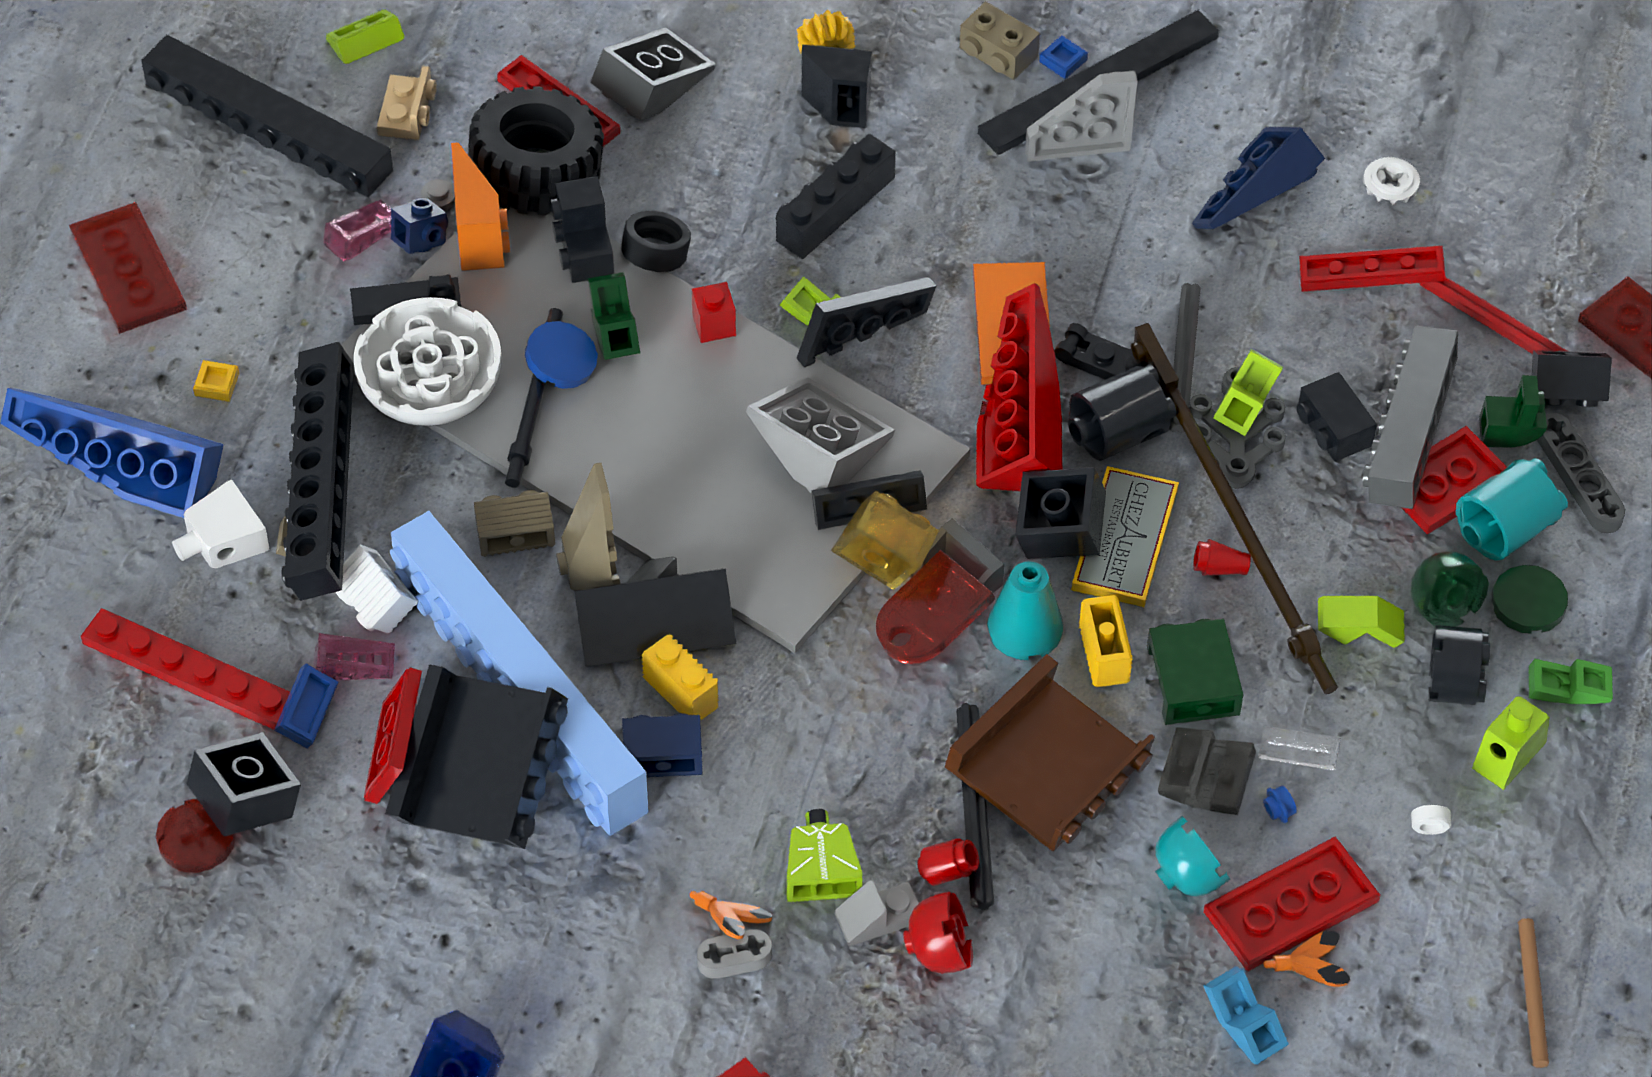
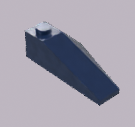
(1268, 167)

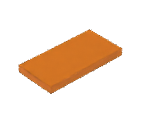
(991, 287)

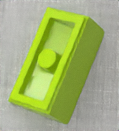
(365, 36)

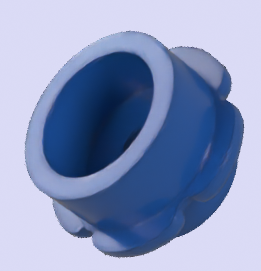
(1279, 804)

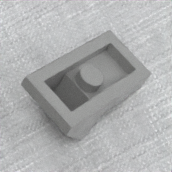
(875, 913)

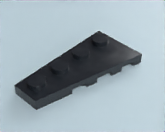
(862, 315)

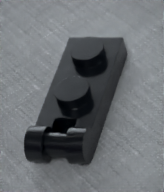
(1101, 355)

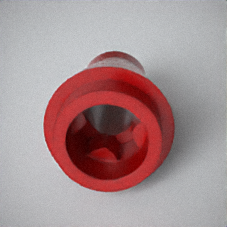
(1219, 559)

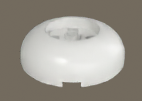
(424, 332)

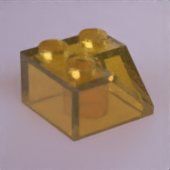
(886, 540)

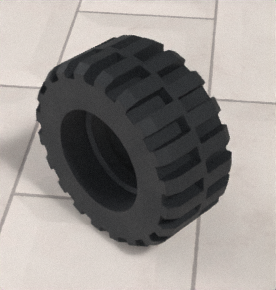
(534, 121)

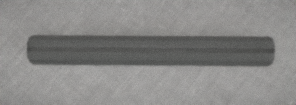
(1186, 344)

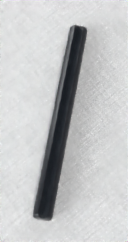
(976, 825)

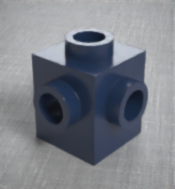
(418, 225)

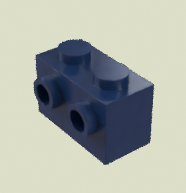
(665, 744)

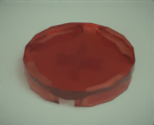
(191, 839)

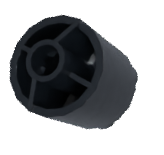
(1120, 412)

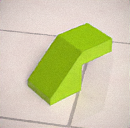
(1247, 392)
(1353, 616)

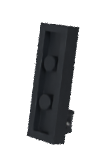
(372, 300)
(838, 504)

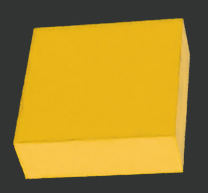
(216, 380)

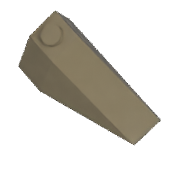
(588, 539)

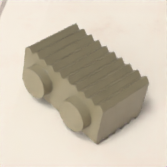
(514, 523)

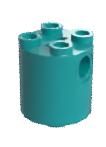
(1510, 509)

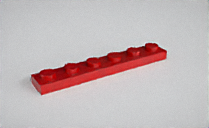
(186, 668)

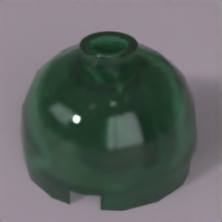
(1448, 588)

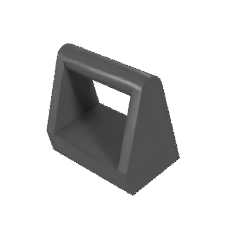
(968, 554)

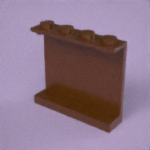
(1046, 757)

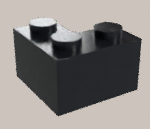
(582, 229)

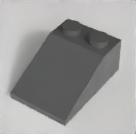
(649, 72)

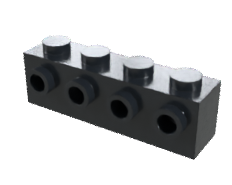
(835, 195)

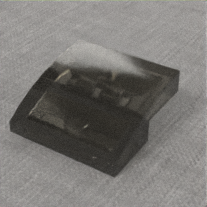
(1206, 771)

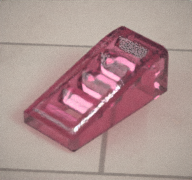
(345, 243)
(353, 669)

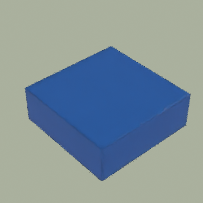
(1063, 57)

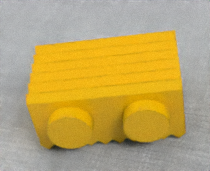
(1105, 641)
(680, 678)

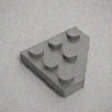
(1088, 122)

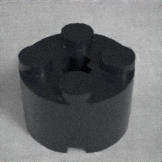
(1457, 665)

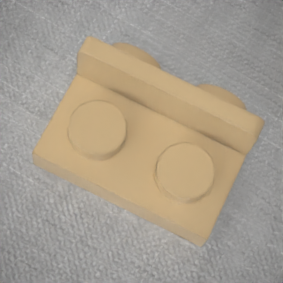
(406, 105)

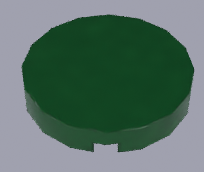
(1529, 599)

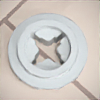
(1394, 170)

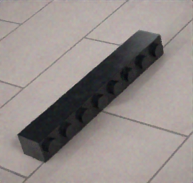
(267, 116)

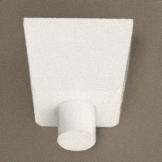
(222, 529)

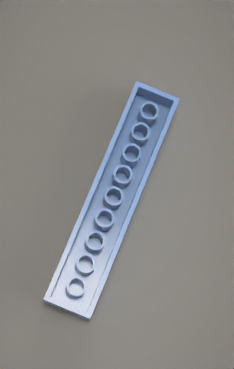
(504, 652)

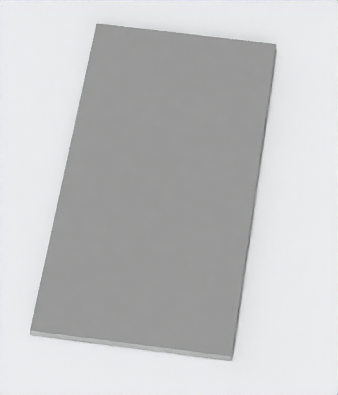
(674, 431)

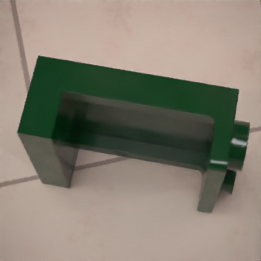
(1195, 671)

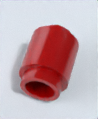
(948, 861)

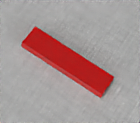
(526, 74)
(1372, 268)

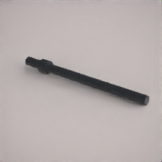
(520, 450)

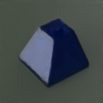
(458, 1049)

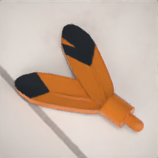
(730, 914)
(1307, 962)

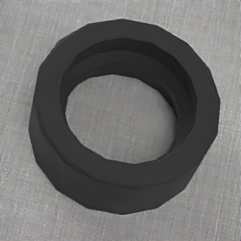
(651, 255)

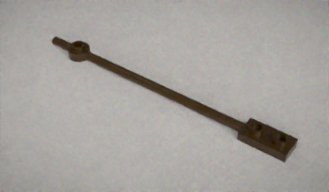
(1303, 640)

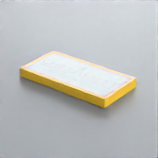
(1131, 537)

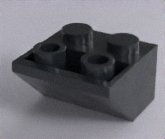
(837, 83)

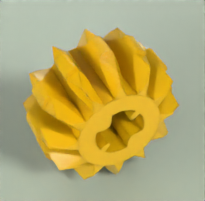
(827, 30)

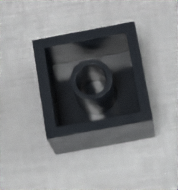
(1060, 513)
(243, 784)

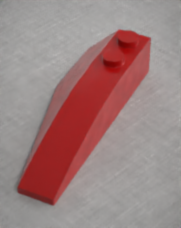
(1024, 401)

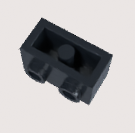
(1572, 376)
(1336, 416)

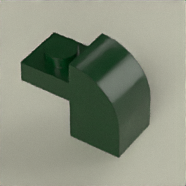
(612, 316)
(1514, 420)

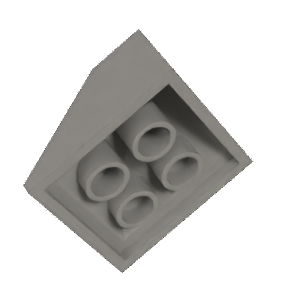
(818, 433)

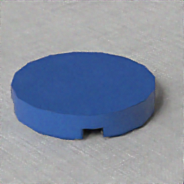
(561, 354)

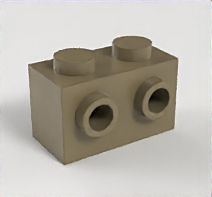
(999, 40)

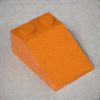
(477, 216)

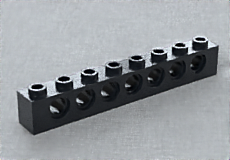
(319, 472)

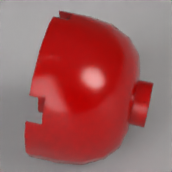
(939, 935)

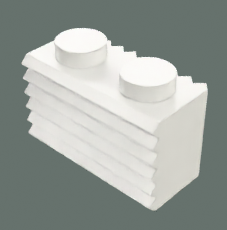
(374, 591)

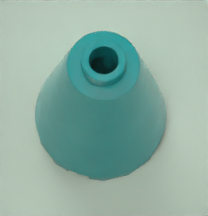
(1026, 614)

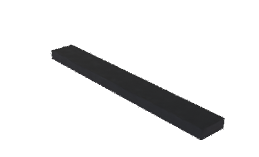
(1142, 57)

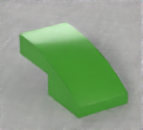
(1574, 684)

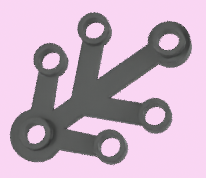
(1236, 456)

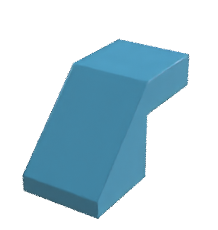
(1247, 1022)

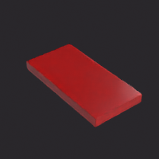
(1291, 903)

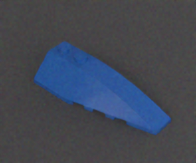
(124, 453)

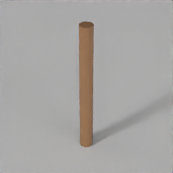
(1533, 993)

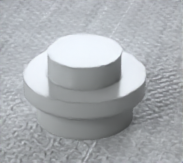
(439, 192)

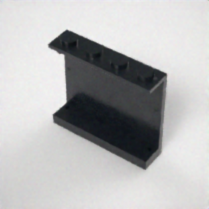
(477, 758)

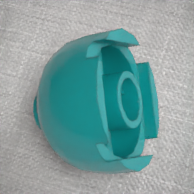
(1187, 861)

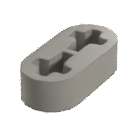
(734, 954)

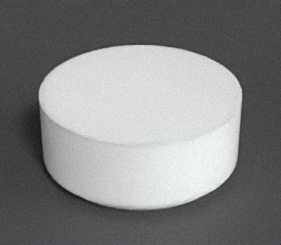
(1431, 819)

